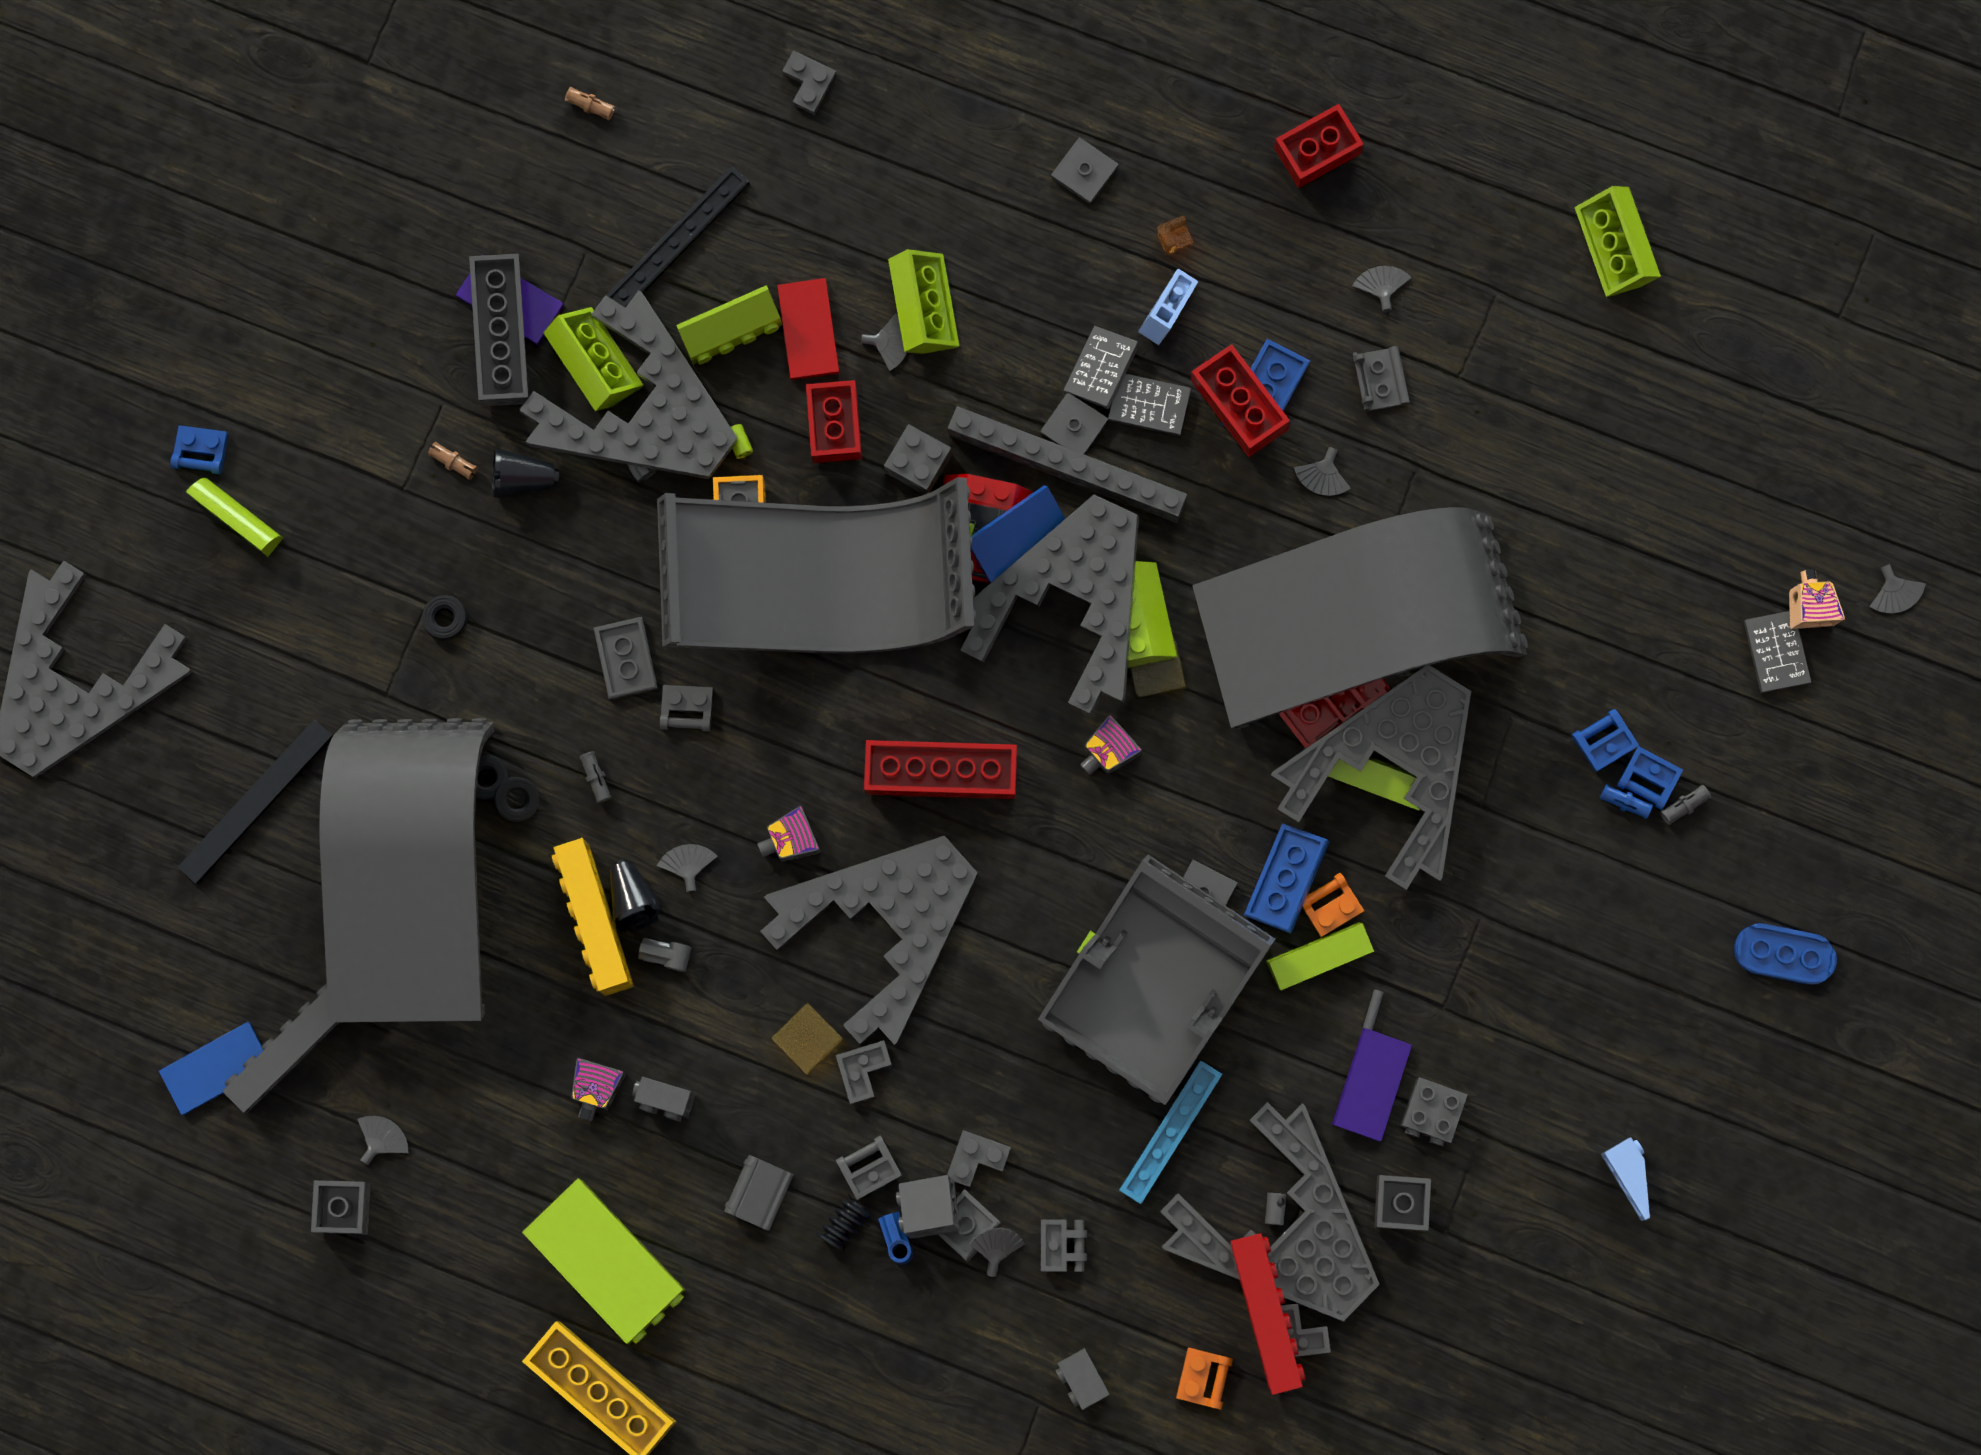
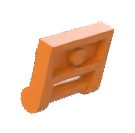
(1335, 912)
(1195, 1377)

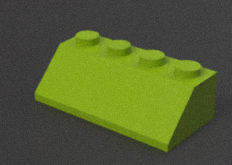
(1617, 241)
(923, 301)
(729, 325)
(592, 358)
(1150, 626)

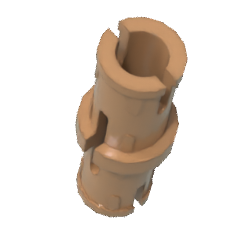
(589, 103)
(452, 460)

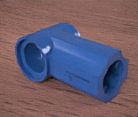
(894, 1237)

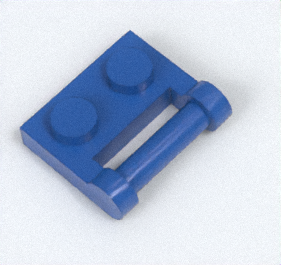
(200, 442)
(1608, 748)
(1654, 771)

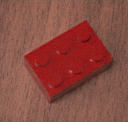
(1318, 146)
(834, 421)

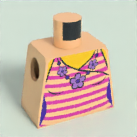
(1814, 603)

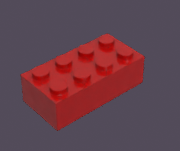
(1240, 400)

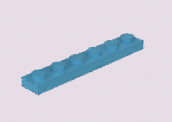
(1170, 1132)

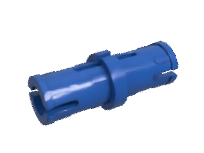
(1626, 801)

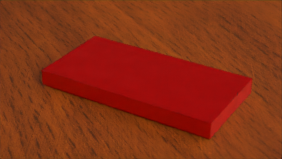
(808, 329)

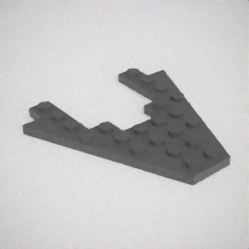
(671, 431)
(1091, 559)
(48, 715)
(1416, 728)
(914, 892)
(1319, 1255)

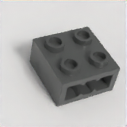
(663, 1097)
(1433, 1112)
(928, 1207)

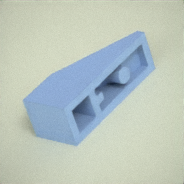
(1168, 307)
(1628, 1168)

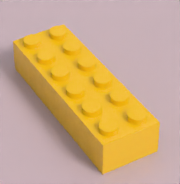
(593, 916)
(598, 1391)

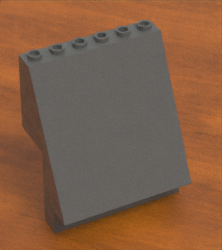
(1156, 980)

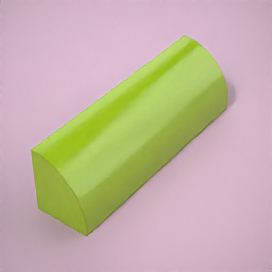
(235, 515)
(1377, 778)
(1320, 956)

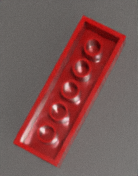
(940, 769)
(1266, 1313)

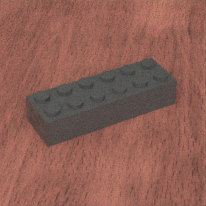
(498, 330)

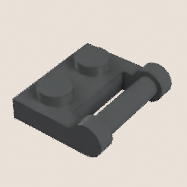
(686, 699)
(872, 1175)

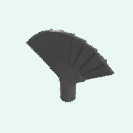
(1382, 283)
(888, 343)
(1322, 476)
(1896, 593)
(687, 862)
(381, 1137)
(996, 1245)

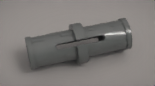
(595, 777)
(1685, 805)

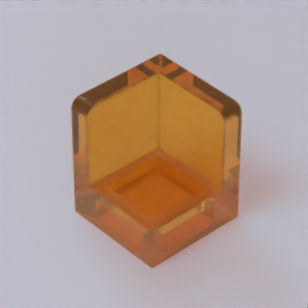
(1174, 235)

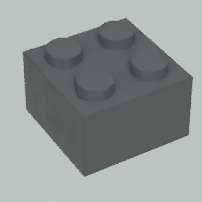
(918, 460)
(1402, 1203)
(340, 1207)
(1082, 1378)

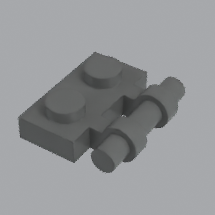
(1054, 1245)

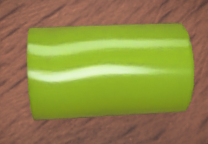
(743, 446)

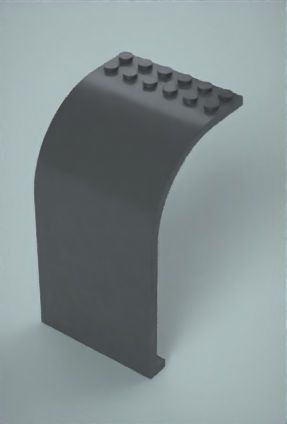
(816, 573)
(1358, 610)
(401, 871)

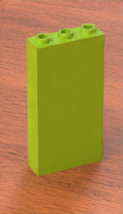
(604, 1262)

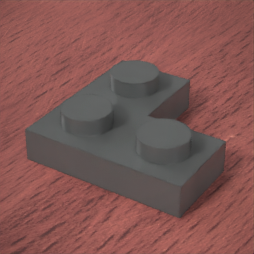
(814, 78)
(855, 1068)
(974, 1151)
(1310, 1340)

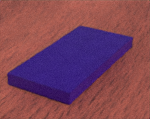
(537, 306)
(1371, 1084)

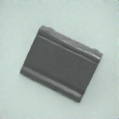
(1381, 379)
(758, 1192)

